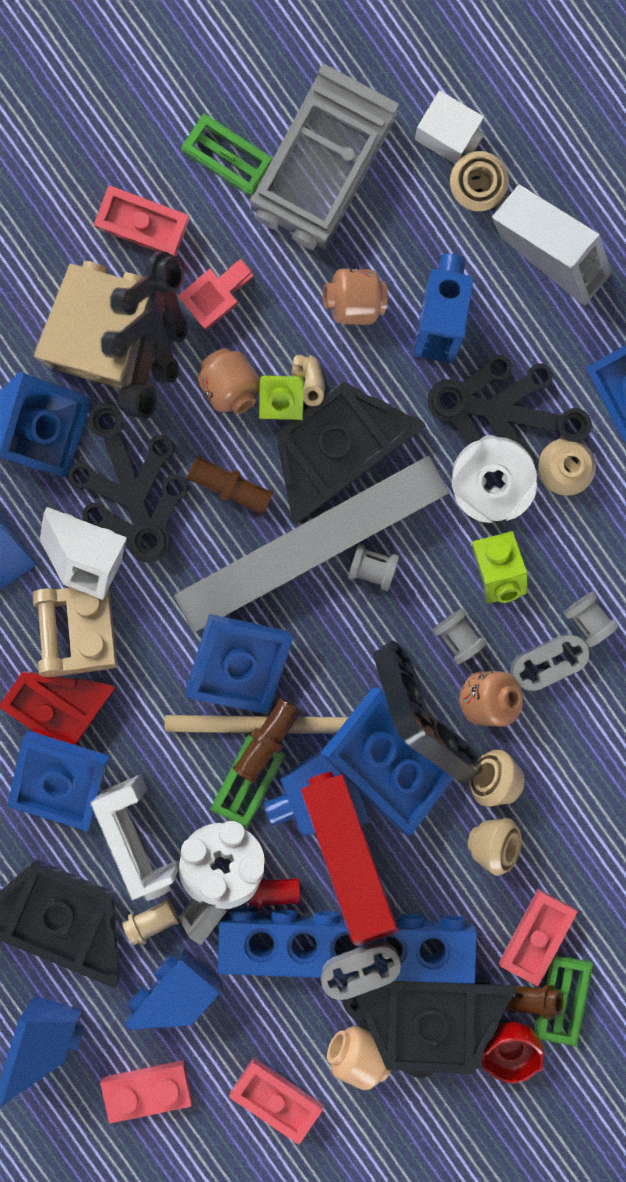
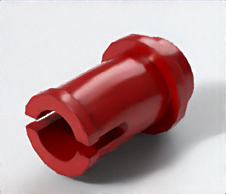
(276, 893)

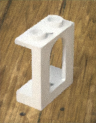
(125, 842)

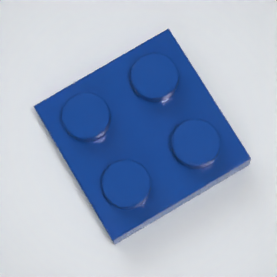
(238, 664)
(57, 780)

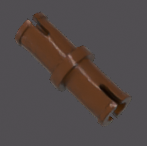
(229, 485)
(267, 740)

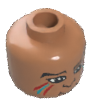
(355, 296)
(229, 381)
(491, 698)

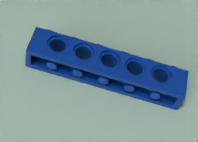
(240, 957)

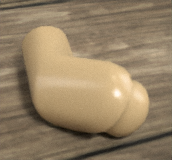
(314, 383)

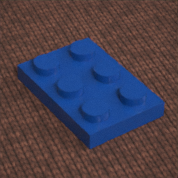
(384, 766)

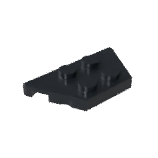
(338, 445)
(62, 921)
(433, 1023)

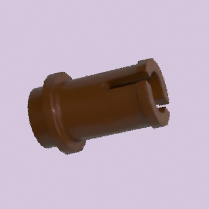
(534, 1000)

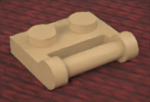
(89, 632)

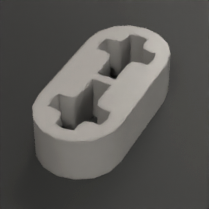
(554, 671)
(363, 980)

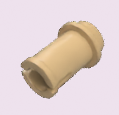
(150, 922)

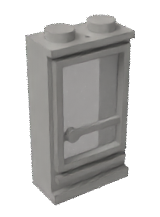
(323, 158)

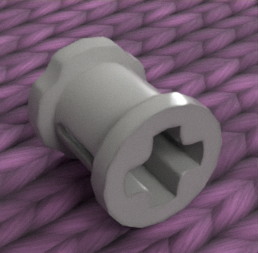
(373, 567)
(591, 619)
(459, 636)

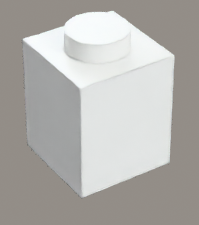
(449, 128)

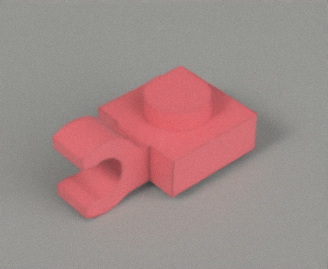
(211, 297)

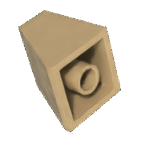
(80, 319)

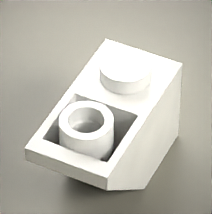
(81, 552)

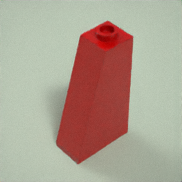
(348, 859)

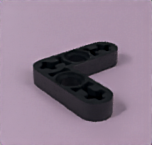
(415, 723)

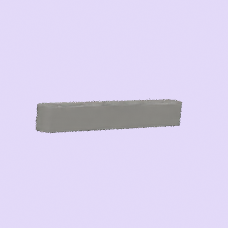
(312, 543)

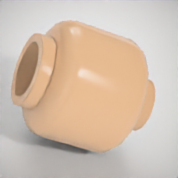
(356, 1058)

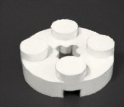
(498, 503)
(215, 887)

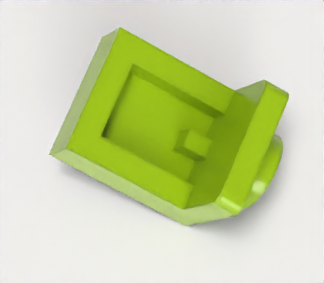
(281, 397)
(500, 567)

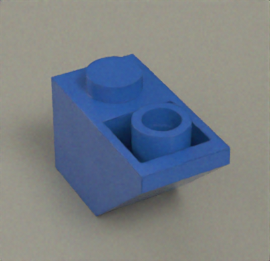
(176, 997)

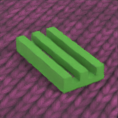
(221, 171)
(231, 813)
(568, 964)

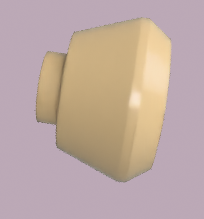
(491, 179)
(559, 455)
(499, 781)
(496, 845)

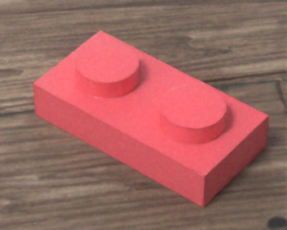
(141, 221)
(537, 937)
(146, 1091)
(276, 1101)

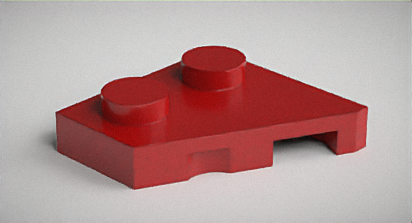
(56, 705)

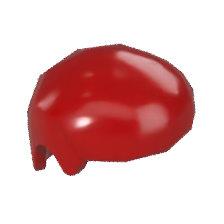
(513, 1053)

